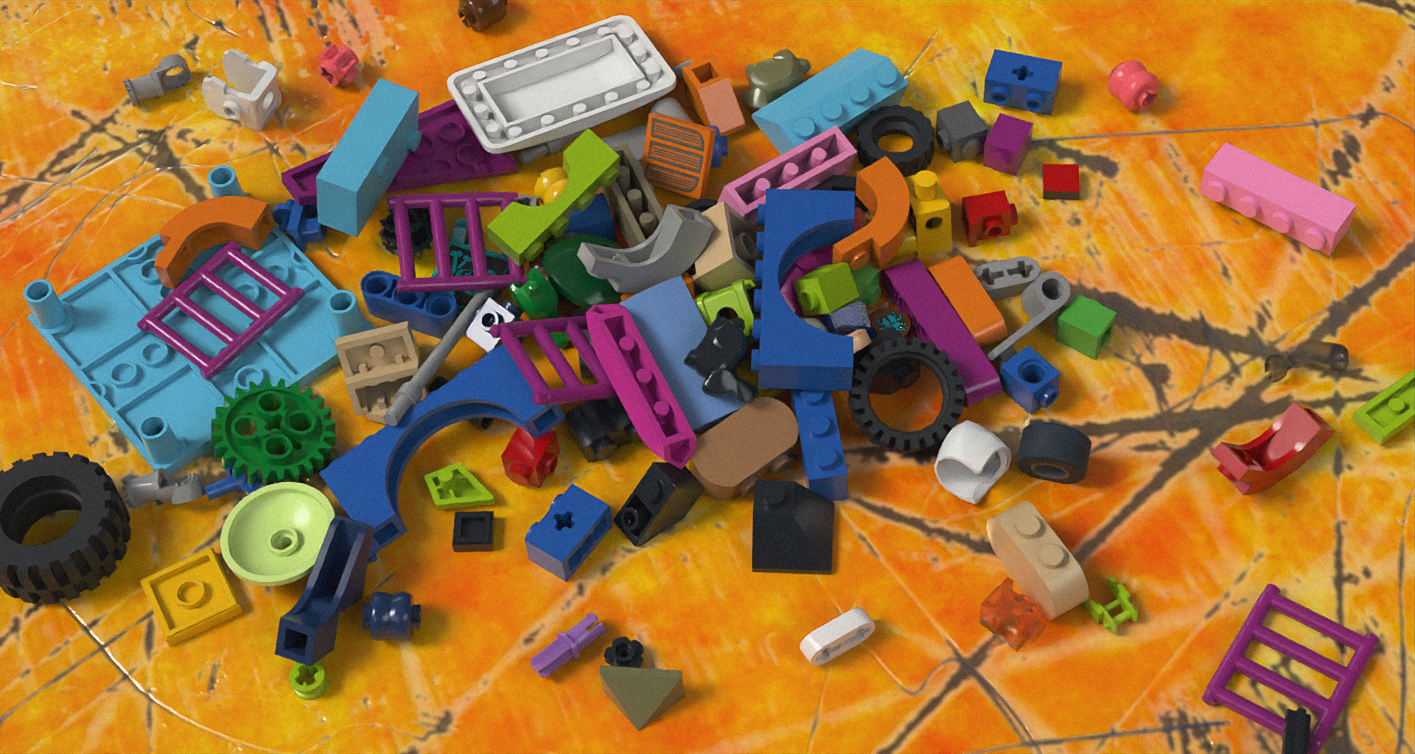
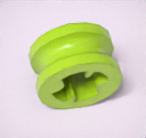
(305, 691)

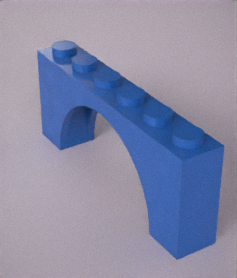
(790, 349)
(370, 474)

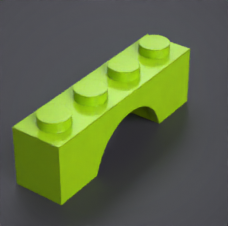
(523, 229)

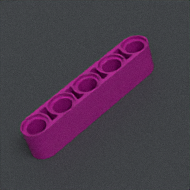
(936, 321)

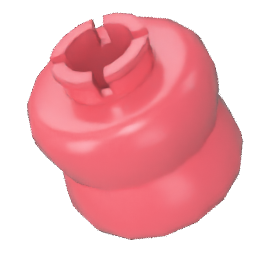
(1133, 85)

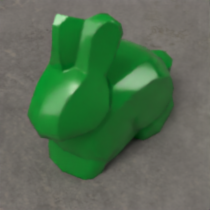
(538, 301)

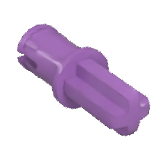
(567, 646)

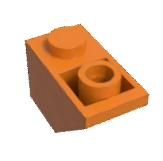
(712, 96)

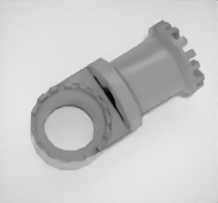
(158, 81)
(160, 487)

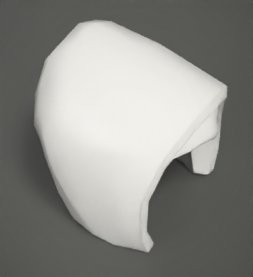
(971, 461)

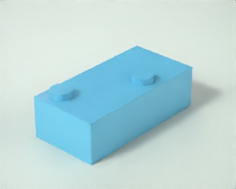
(368, 157)

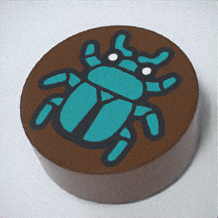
(894, 318)

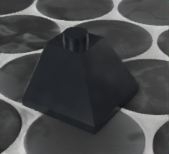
(791, 529)

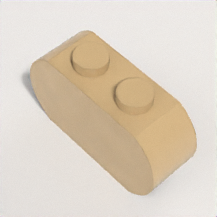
(1037, 560)

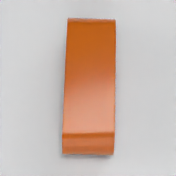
(969, 300)

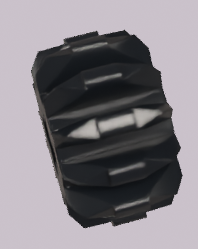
(419, 227)

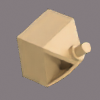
(728, 253)

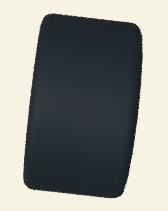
(1054, 453)

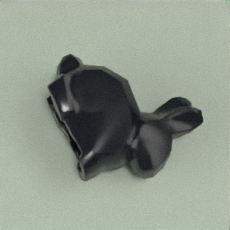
(719, 358)

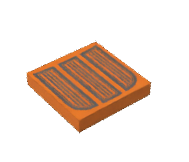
(678, 155)

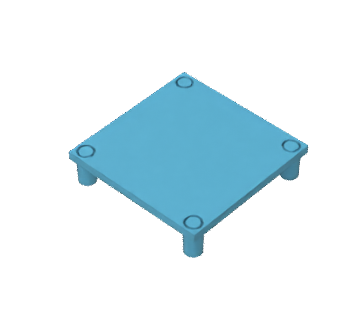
(152, 388)

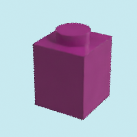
(1007, 144)

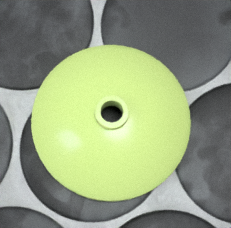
(268, 522)

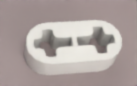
(837, 636)

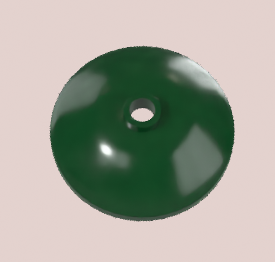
(569, 273)

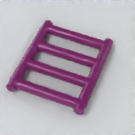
(436, 205)
(541, 332)
(235, 342)
(1252, 629)

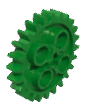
(273, 433)

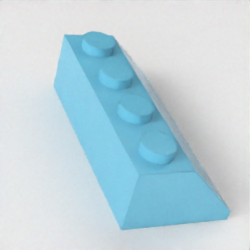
(833, 97)

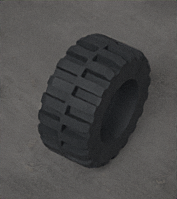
(81, 554)

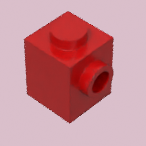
(530, 459)

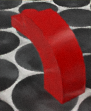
(1275, 452)

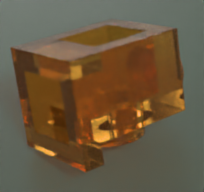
(1011, 616)

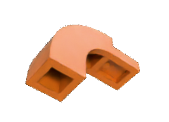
(888, 198)
(208, 225)

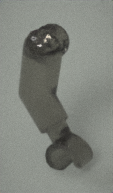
(1311, 351)

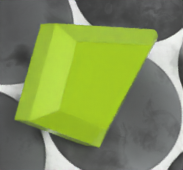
(456, 488)

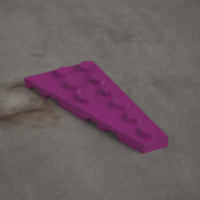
(445, 155)

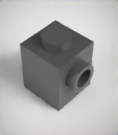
(960, 131)

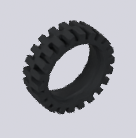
(932, 358)

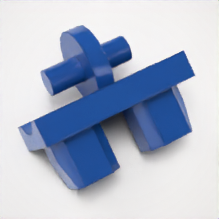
(299, 223)

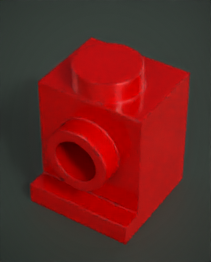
(987, 216)

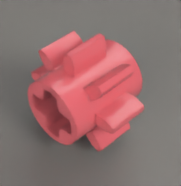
(338, 65)

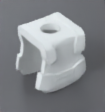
(248, 77)

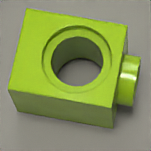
(826, 289)

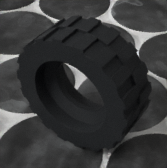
(896, 121)

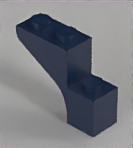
(334, 585)

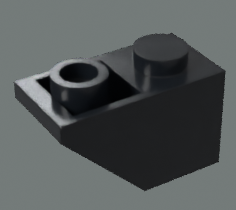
(658, 502)

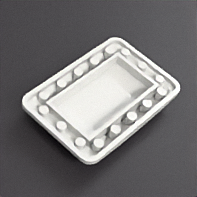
(561, 85)

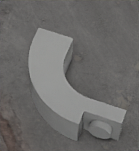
(661, 257)

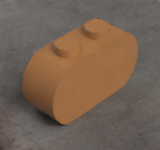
(745, 448)

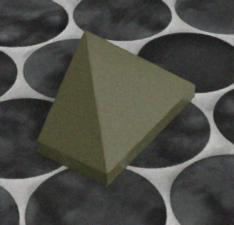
(642, 692)

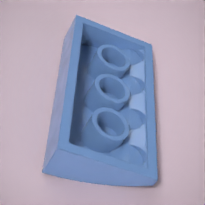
(671, 330)

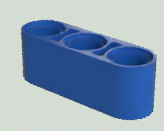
(425, 311)

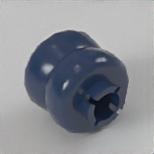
(391, 616)

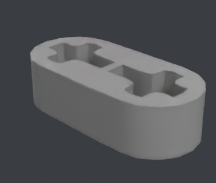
(1005, 277)

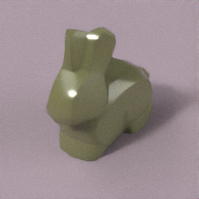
(773, 78)

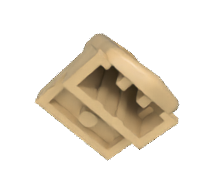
(377, 367)

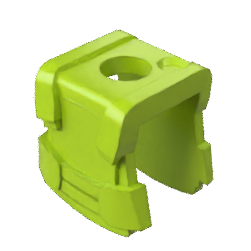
(734, 297)

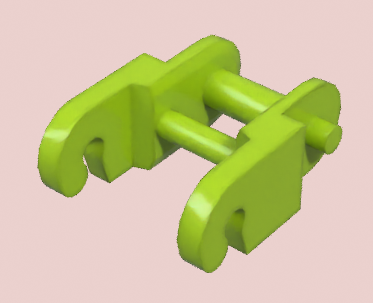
(1100, 613)

